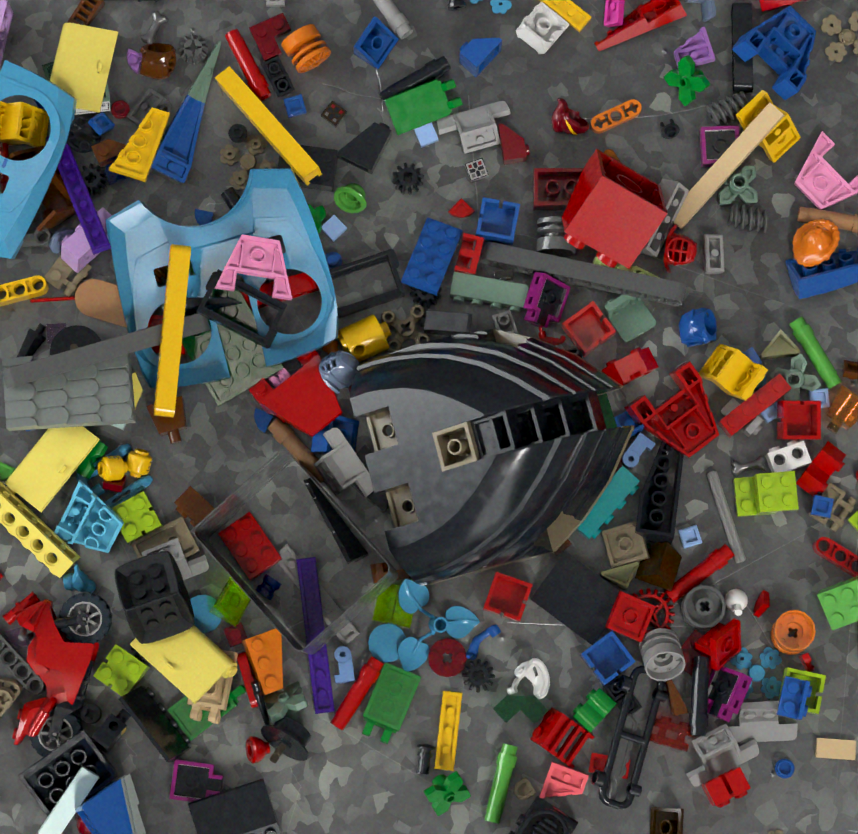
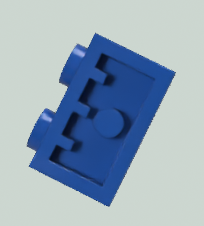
(793, 698)

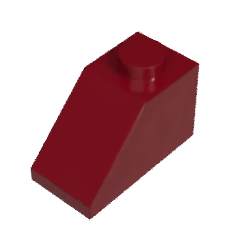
(512, 146)

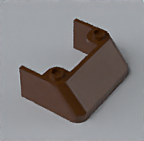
(56, 198)

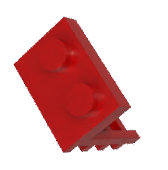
(552, 731)

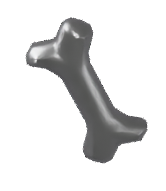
(158, 20)
(739, 467)

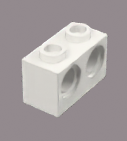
(789, 462)

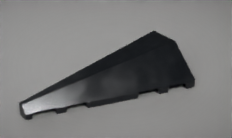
(345, 539)

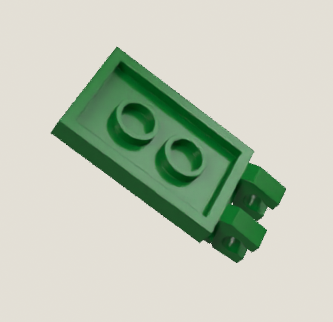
(421, 105)
(390, 701)
(192, 728)

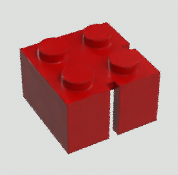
(587, 330)
(799, 419)
(507, 596)
(726, 786)

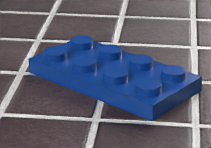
(431, 256)

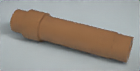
(842, 220)
(285, 436)

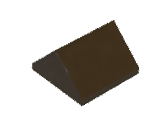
(661, 566)
(666, 820)

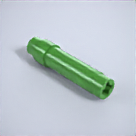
(805, 336)
(505, 763)

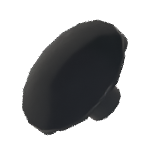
(82, 136)

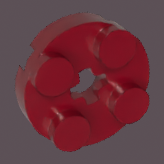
(436, 656)

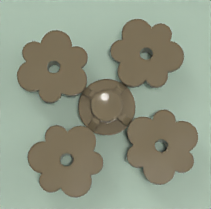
(846, 36)
(247, 161)

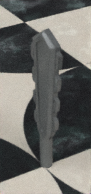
(622, 757)

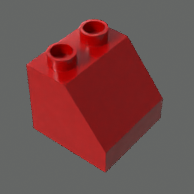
(613, 211)

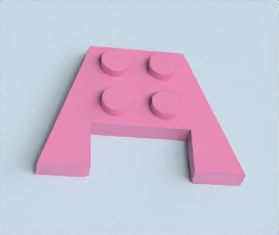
(820, 181)
(257, 258)

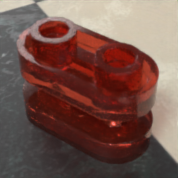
(665, 724)

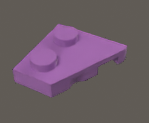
(698, 48)

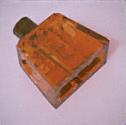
(843, 410)

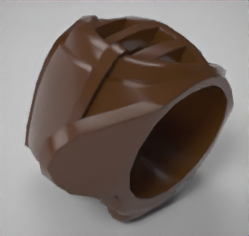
(158, 60)

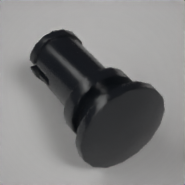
(424, 758)

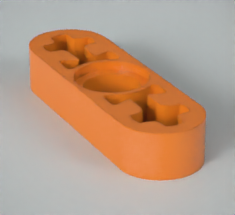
(630, 115)

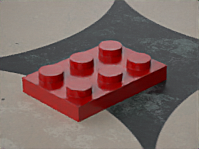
(250, 546)

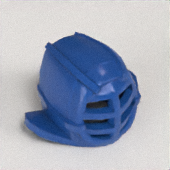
(698, 327)

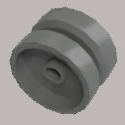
(713, 602)

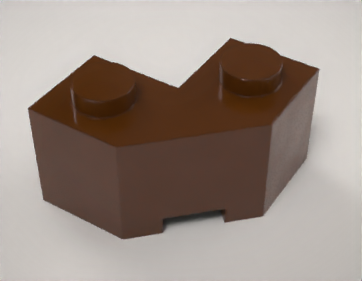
(107, 151)

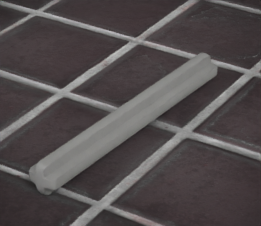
(726, 516)

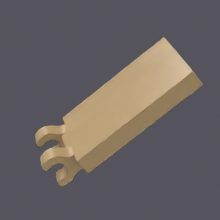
(214, 699)

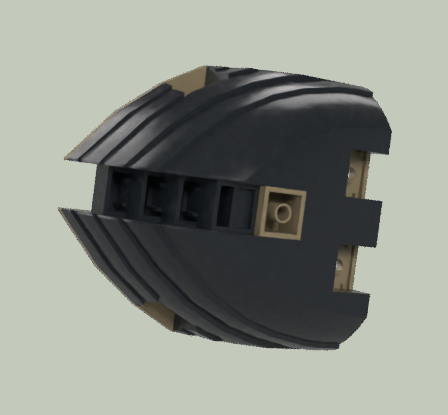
(490, 447)

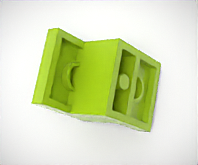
(765, 493)

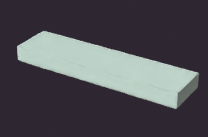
(69, 801)

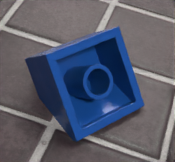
(479, 53)
(347, 426)

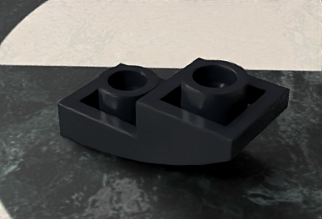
(278, 76)
(618, 696)

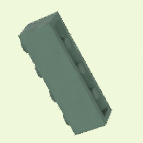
(488, 291)

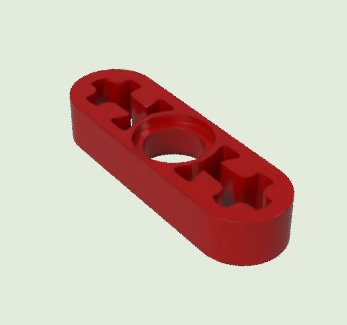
(247, 676)

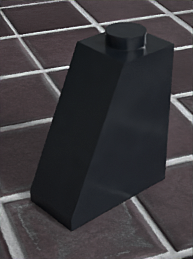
(367, 147)
(446, 323)

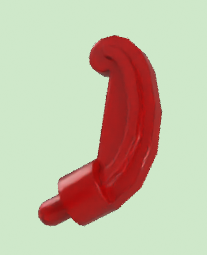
(553, 341)

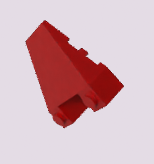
(300, 399)
(683, 418)

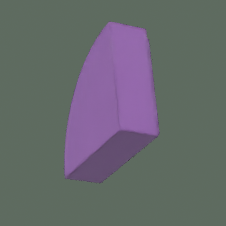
(134, 60)

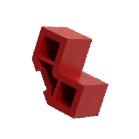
(631, 367)
(820, 469)

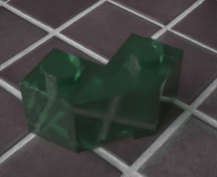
(528, 705)

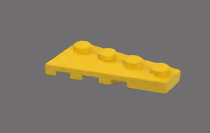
(142, 147)

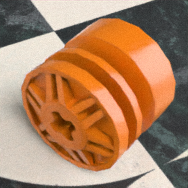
(306, 48)
(793, 621)

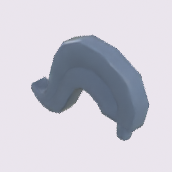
(55, 241)

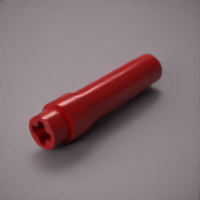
(256, 81)
(715, 561)
(367, 676)

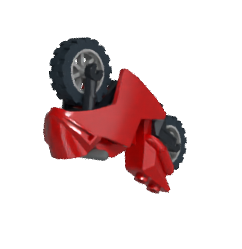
(64, 664)

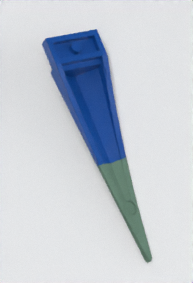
(179, 141)

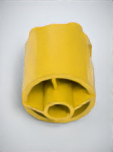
(365, 338)

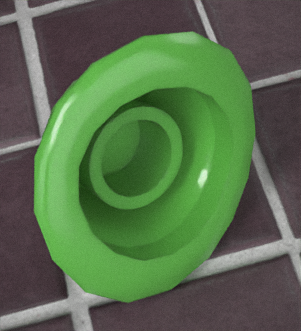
(350, 198)

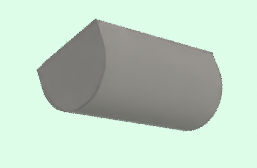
(713, 253)

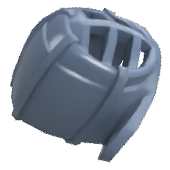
(342, 370)

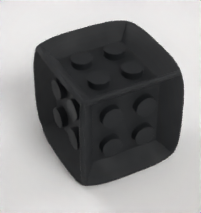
(154, 597)

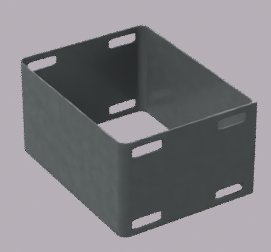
(232, 505)

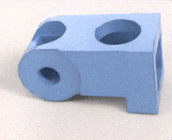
(631, 456)
(345, 663)

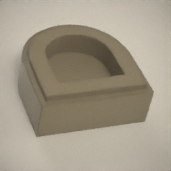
(524, 789)

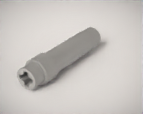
(396, 19)

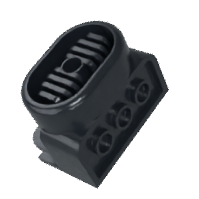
(544, 819)

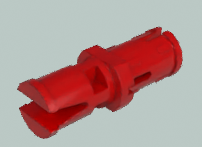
(11, 615)

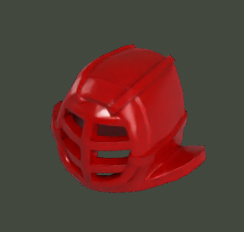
(678, 249)

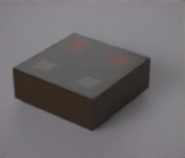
(334, 113)

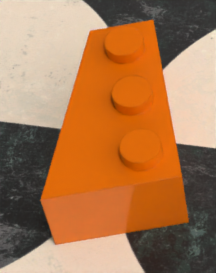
(265, 658)

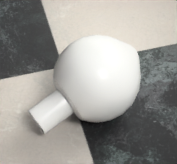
(736, 601)

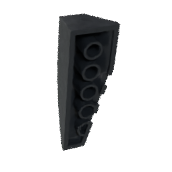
(660, 496)

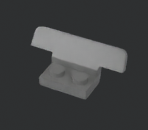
(475, 126)
(342, 465)
(187, 569)
(761, 723)
(719, 754)

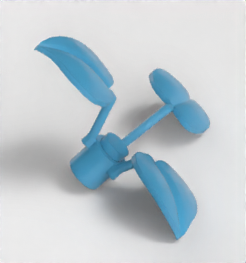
(457, 624)

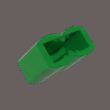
(594, 710)

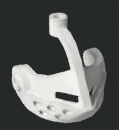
(540, 682)

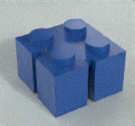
(497, 223)
(607, 657)

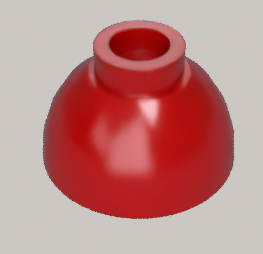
(256, 749)

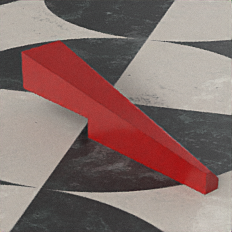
(643, 19)

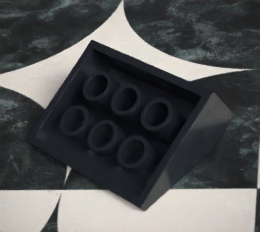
(577, 597)
(155, 723)
(55, 771)
(236, 811)

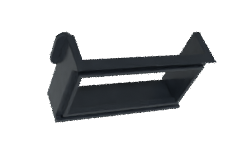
(365, 263)
(253, 292)

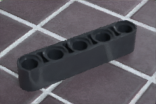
(741, 71)

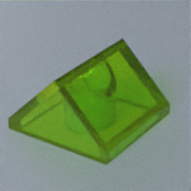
(230, 603)
(389, 610)

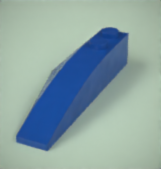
(830, 275)

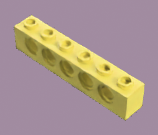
(37, 530)

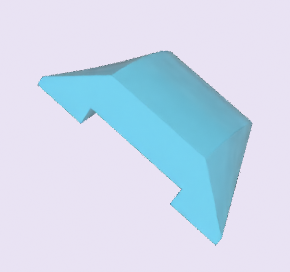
(89, 521)

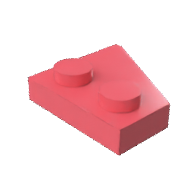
(563, 781)

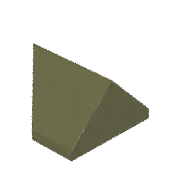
(780, 347)
(621, 575)

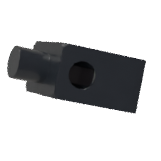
(107, 738)

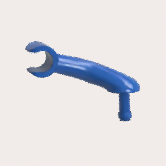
(472, 651)

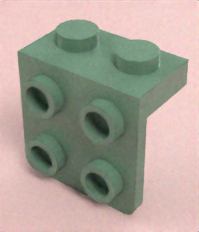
(629, 317)

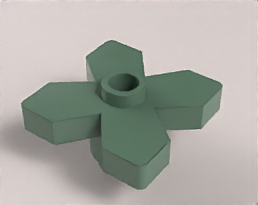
(744, 192)
(797, 368)
(286, 703)

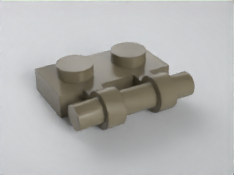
(59, 275)
(847, 507)

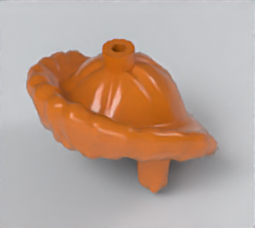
(815, 242)

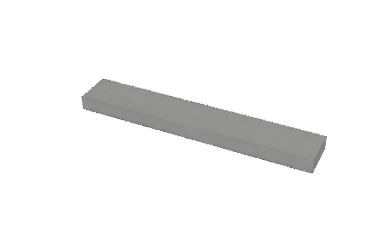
(329, 607)

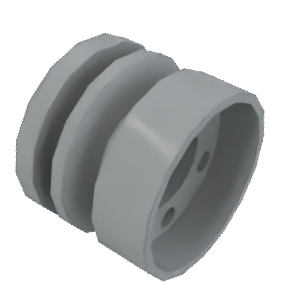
(662, 654)

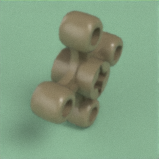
(398, 324)

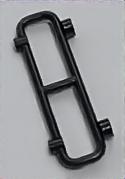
(602, 778)

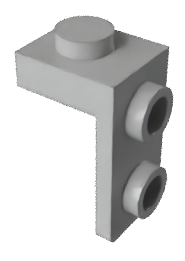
(752, 427)

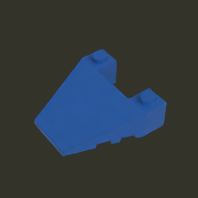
(784, 45)

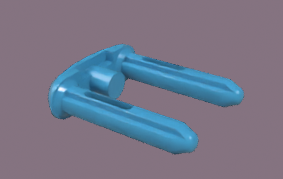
(134, 488)

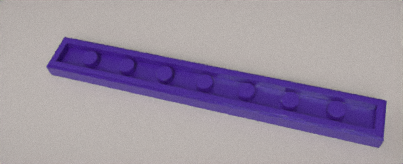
(82, 202)
(313, 627)

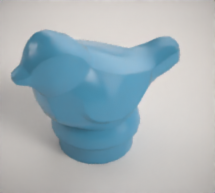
(78, 581)

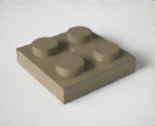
(624, 545)

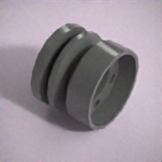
(554, 240)

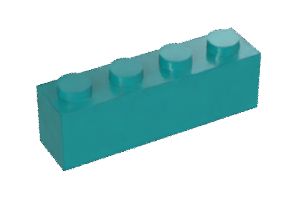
(613, 497)

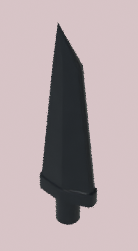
(193, 303)
(32, 341)
(260, 700)

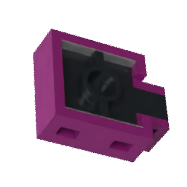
(715, 142)
(545, 300)
(726, 692)
(194, 781)

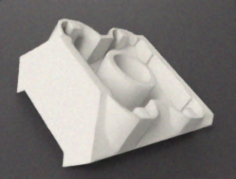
(541, 28)

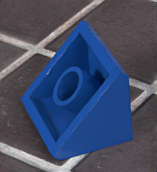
(375, 43)

